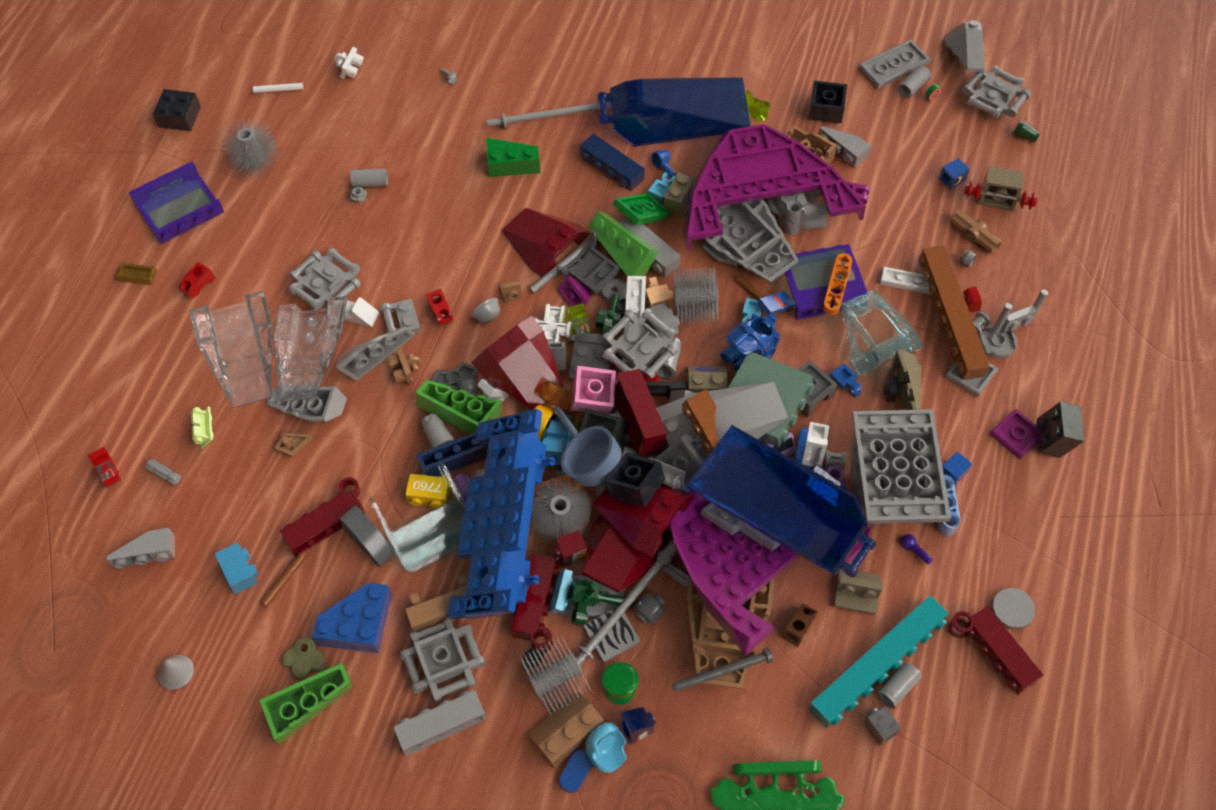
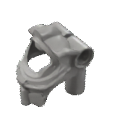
(799, 212)

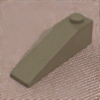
(909, 379)

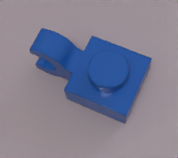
(844, 378)

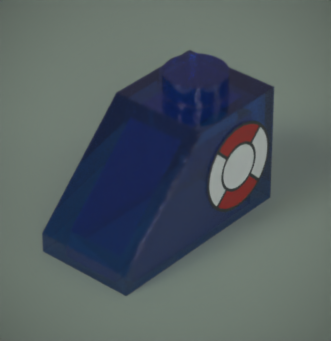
(637, 724)

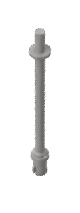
(544, 114)
(663, 558)

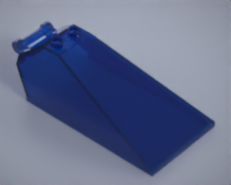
(675, 108)
(784, 501)

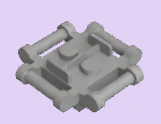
(996, 94)
(323, 278)
(640, 344)
(442, 658)

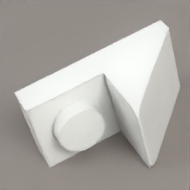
(361, 313)
(491, 391)

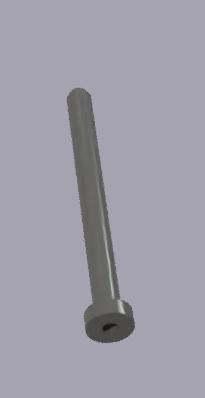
(726, 669)

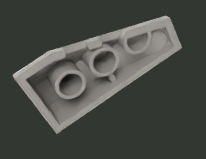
(967, 44)
(367, 355)
(324, 407)

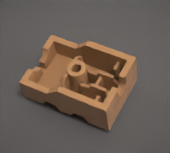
(814, 142)

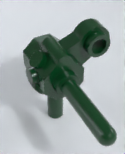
(608, 319)
(588, 594)

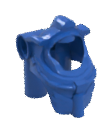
(755, 336)

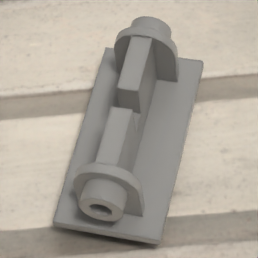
(673, 476)

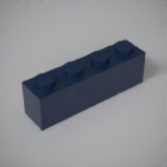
(612, 162)
(453, 455)

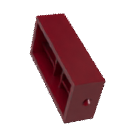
(639, 409)

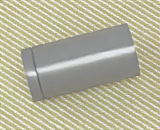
(914, 81)
(369, 178)
(899, 685)

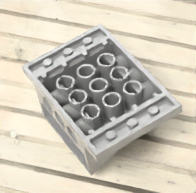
(898, 467)

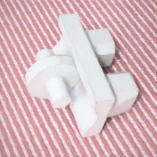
(346, 63)

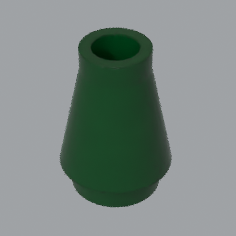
(1026, 131)

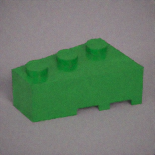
(511, 158)

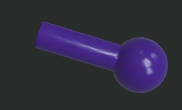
(910, 543)

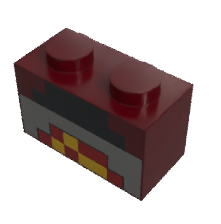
(570, 548)

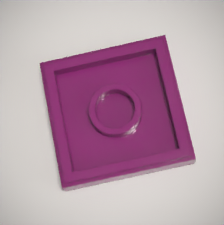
(1016, 434)

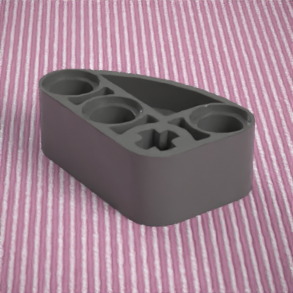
(366, 536)

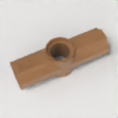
(976, 231)

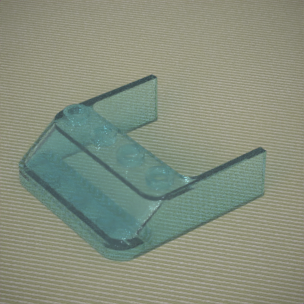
(430, 534)

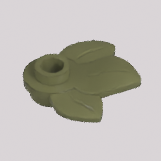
(302, 661)

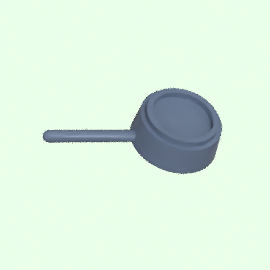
(589, 454)

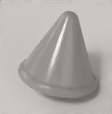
(175, 672)

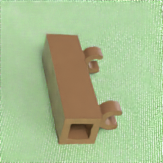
(434, 610)

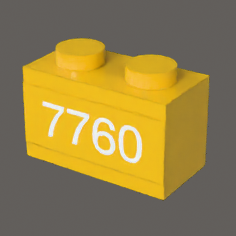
(427, 491)

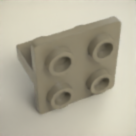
(859, 592)

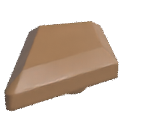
(292, 442)

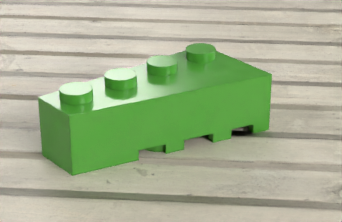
(623, 245)
(456, 406)
(303, 701)

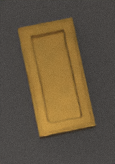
(136, 273)

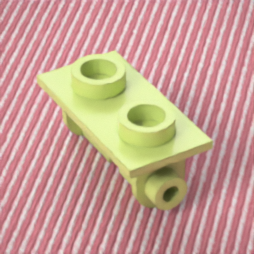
(203, 432)

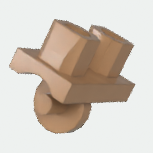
(404, 373)

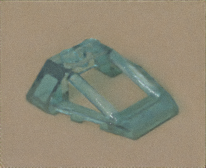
(885, 351)

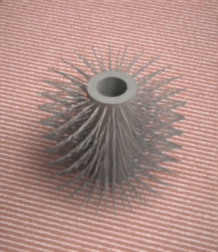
(250, 147)
(699, 295)
(558, 510)
(554, 675)

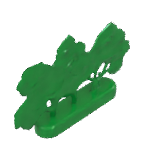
(732, 796)

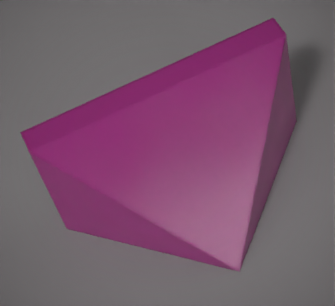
(574, 292)

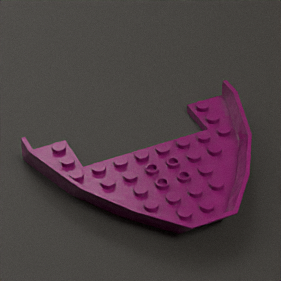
(756, 166)
(730, 571)

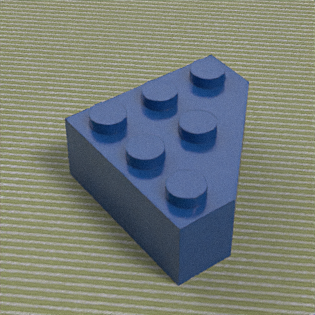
(356, 620)

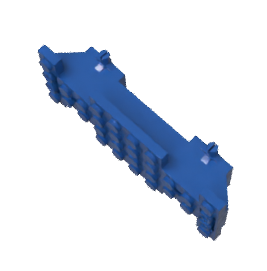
(499, 517)

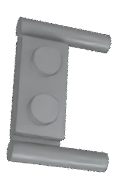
(1010, 322)

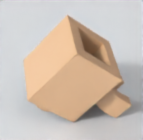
(658, 294)

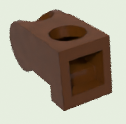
(799, 624)

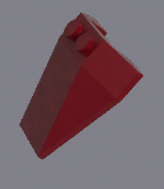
(542, 238)
(520, 363)
(643, 526)
(613, 560)

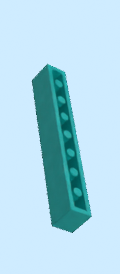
(878, 661)

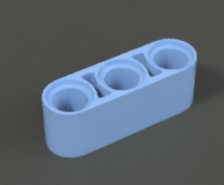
(943, 528)

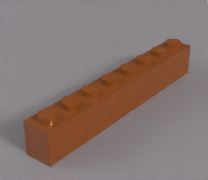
(953, 313)

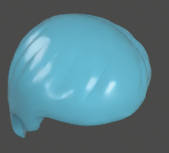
(606, 747)

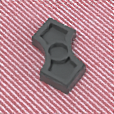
(454, 376)

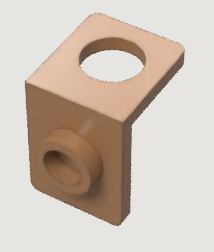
(511, 291)

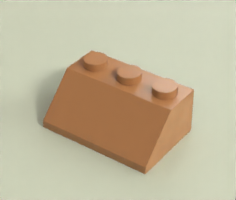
(566, 729)

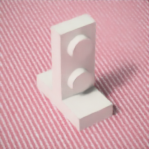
(815, 444)

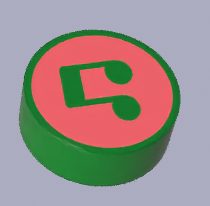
(933, 92)

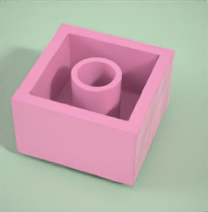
(593, 389)

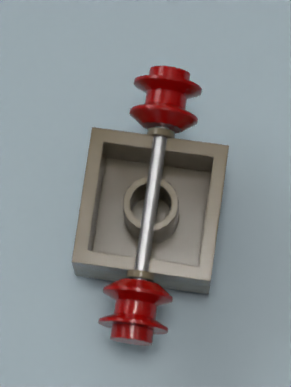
(1001, 190)

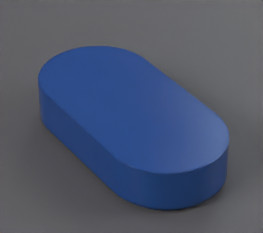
(801, 444)
(575, 771)

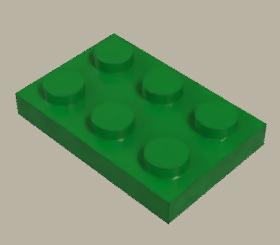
(641, 208)

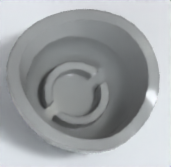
(486, 311)

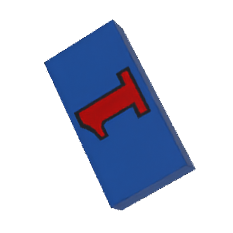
(776, 303)

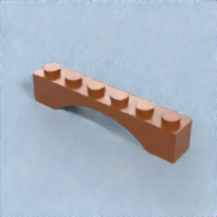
(701, 412)

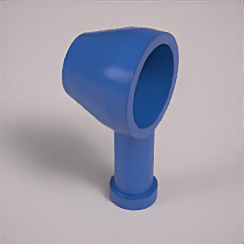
(660, 159)

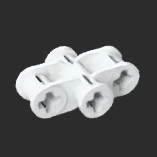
(553, 323)

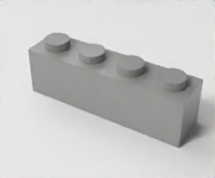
(667, 259)
(440, 722)

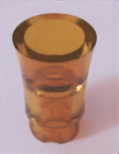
(557, 396)

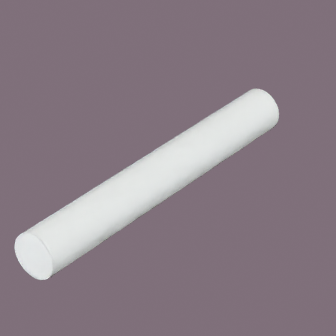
(281, 87)

